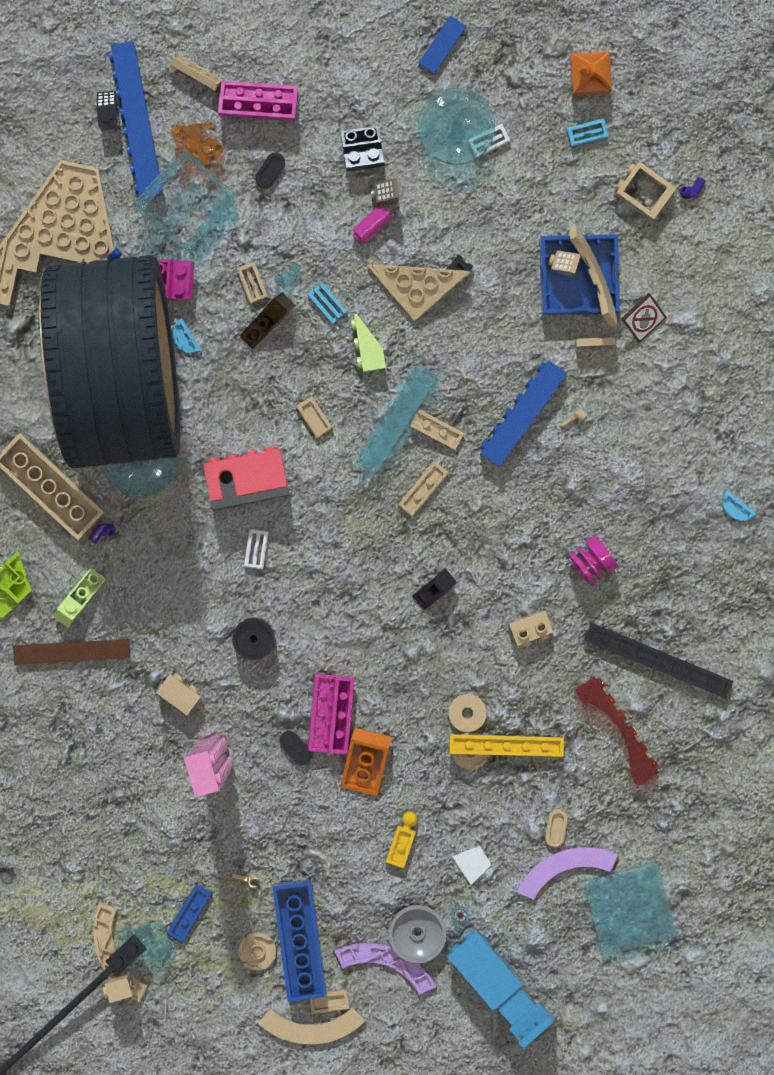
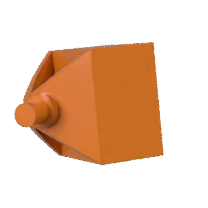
(590, 74)

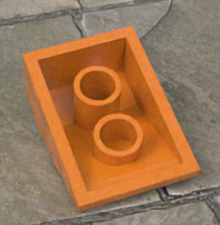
(366, 761)

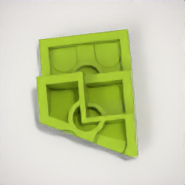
(13, 584)

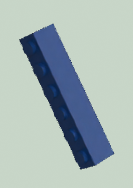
(523, 413)

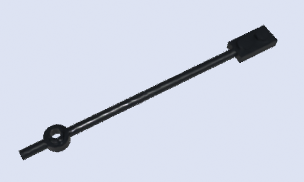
(117, 962)

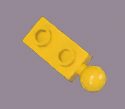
(402, 841)

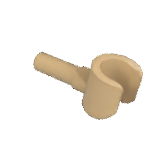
(579, 414)
(246, 879)

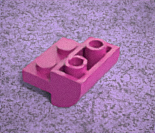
(177, 279)

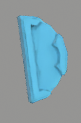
(184, 339)
(735, 508)

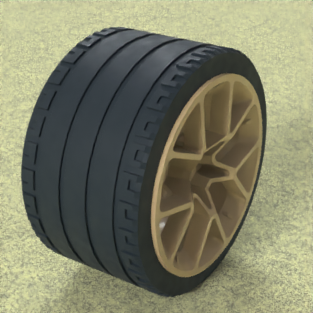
(109, 361)

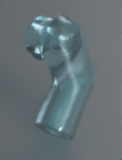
(287, 278)

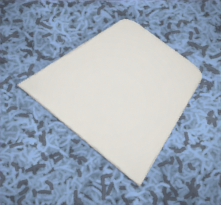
(472, 863)

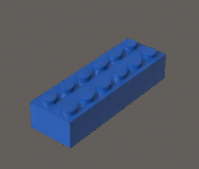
(299, 940)

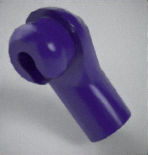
(692, 191)
(102, 530)

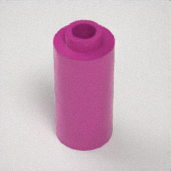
(372, 224)

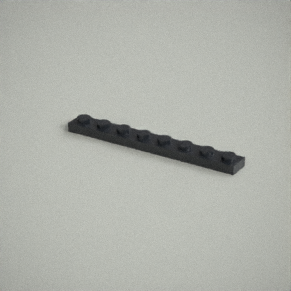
(658, 660)

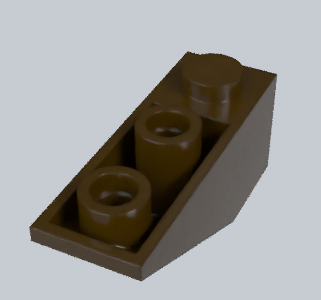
(267, 320)

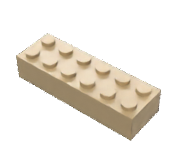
(50, 486)

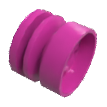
(593, 560)

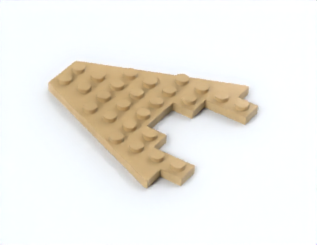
(61, 221)

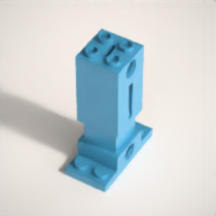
(500, 987)

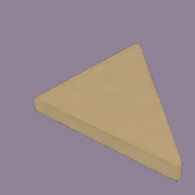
(417, 287)

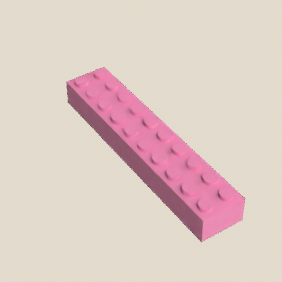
(208, 765)

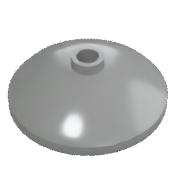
(417, 947)

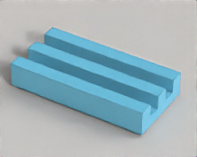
(576, 143)
(337, 315)

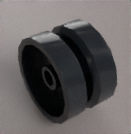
(259, 648)

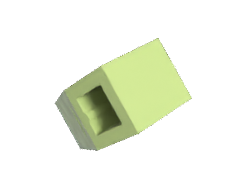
(370, 350)
(79, 598)

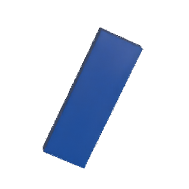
(442, 45)
(189, 913)

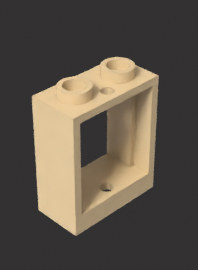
(649, 214)

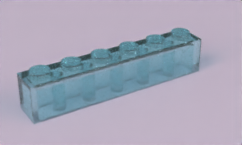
(397, 418)

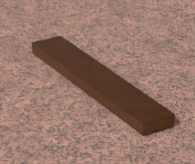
(71, 651)

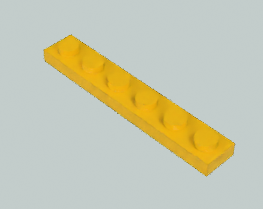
(506, 745)

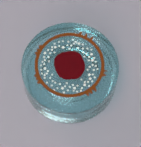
(460, 915)

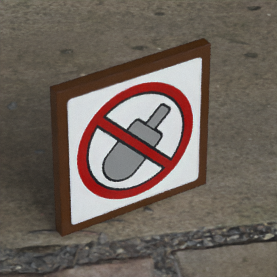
(643, 318)

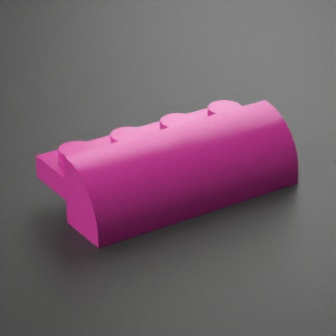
(258, 101)
(330, 713)

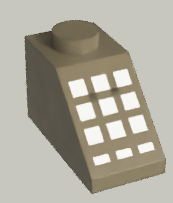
(385, 192)

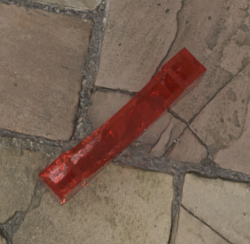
(640, 766)

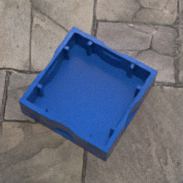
(577, 294)

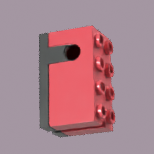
(254, 478)

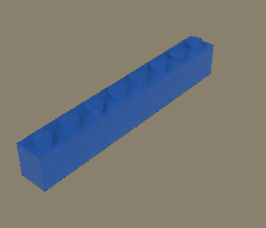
(136, 115)

